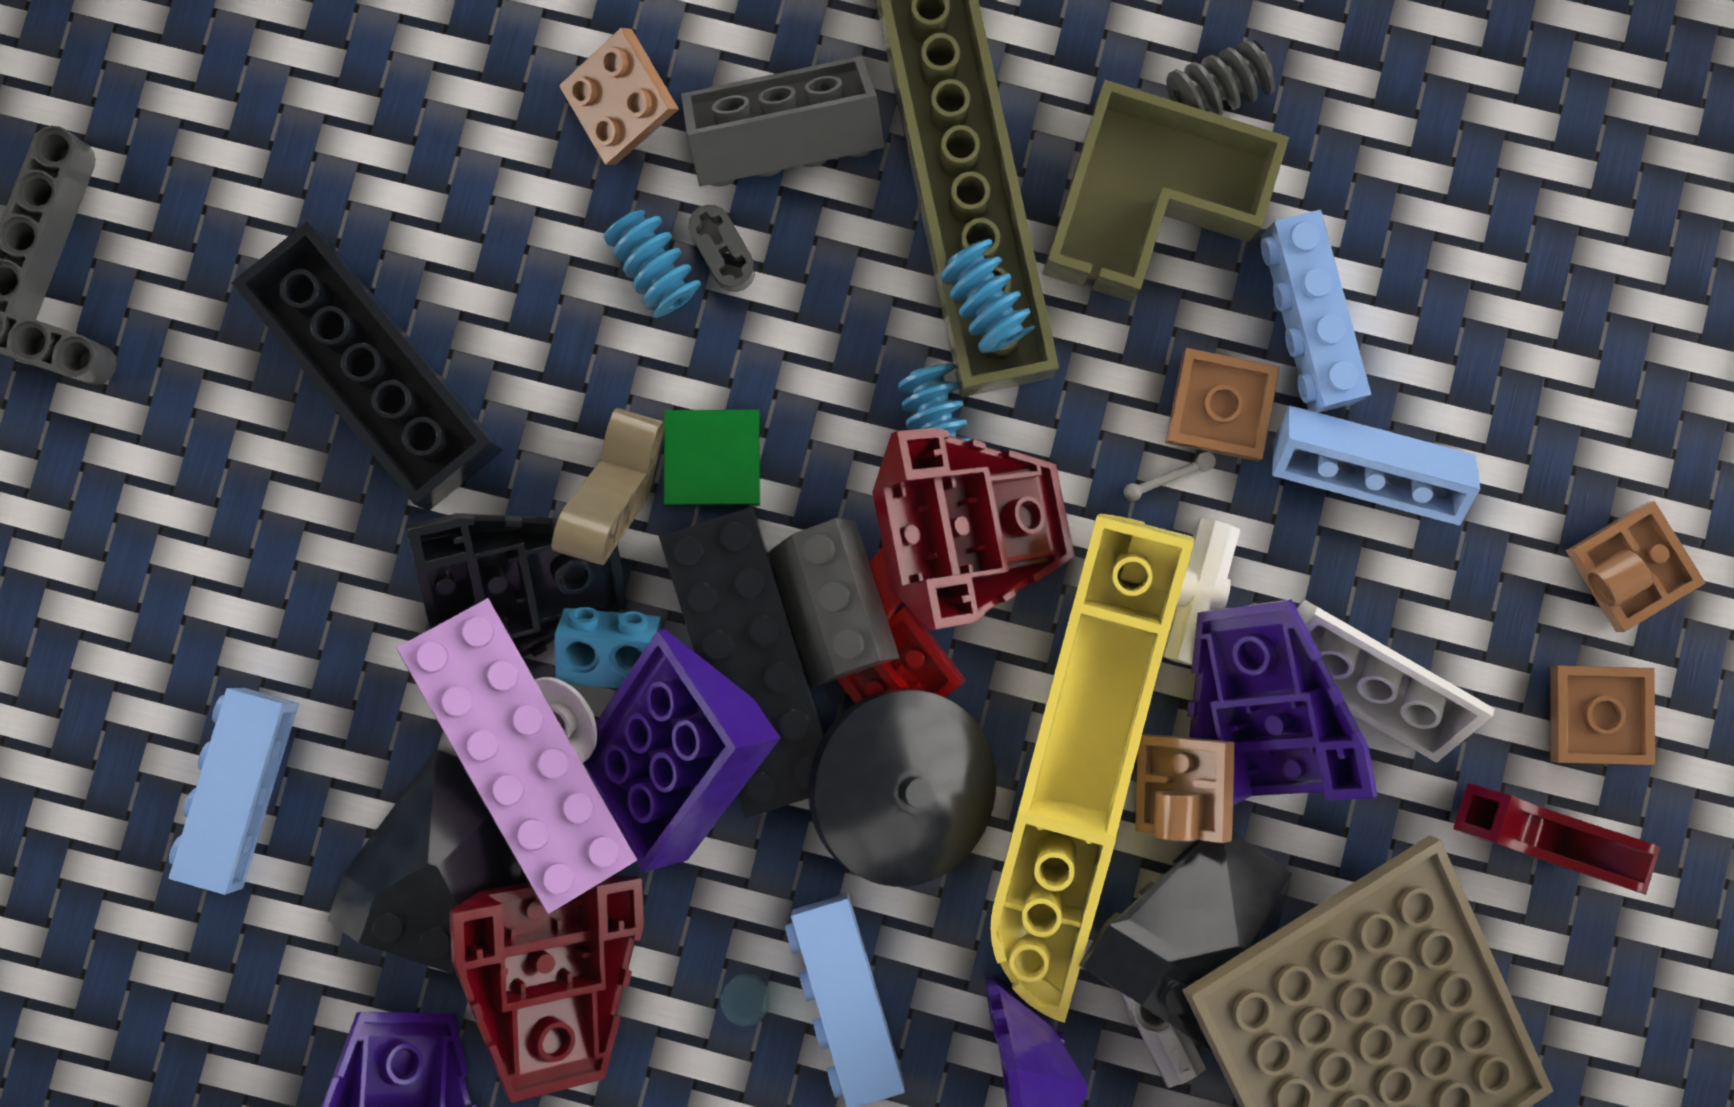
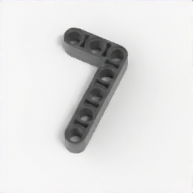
(37, 264)

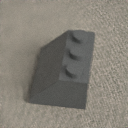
(832, 601)

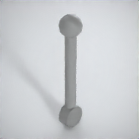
(1203, 462)

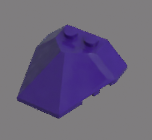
(1279, 704)
(1032, 1053)
(400, 1063)

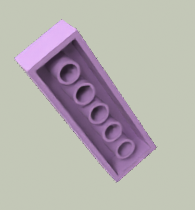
(517, 755)

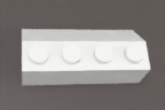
(1394, 690)

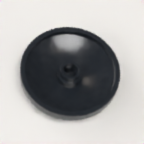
(902, 787)

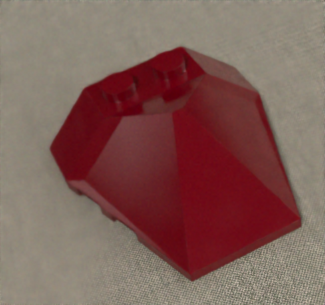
(965, 524)
(547, 981)

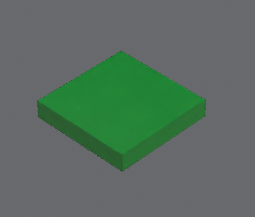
(712, 457)

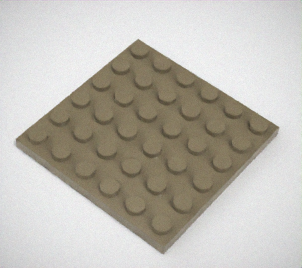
(1373, 1002)

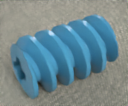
(649, 262)
(985, 297)
(931, 399)

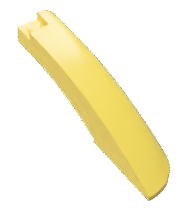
(1085, 757)

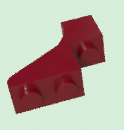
(1557, 838)

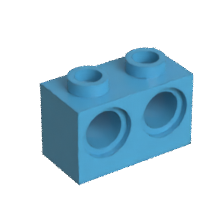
(607, 656)

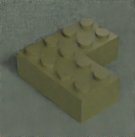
(1151, 162)

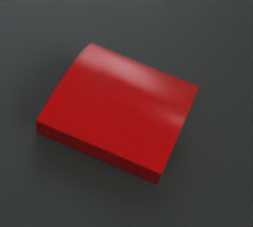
(920, 663)

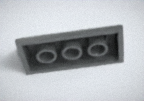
(782, 121)

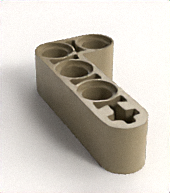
(613, 491)

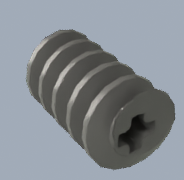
(1223, 78)

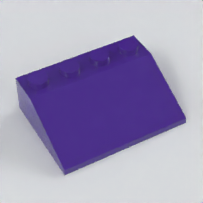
(675, 751)

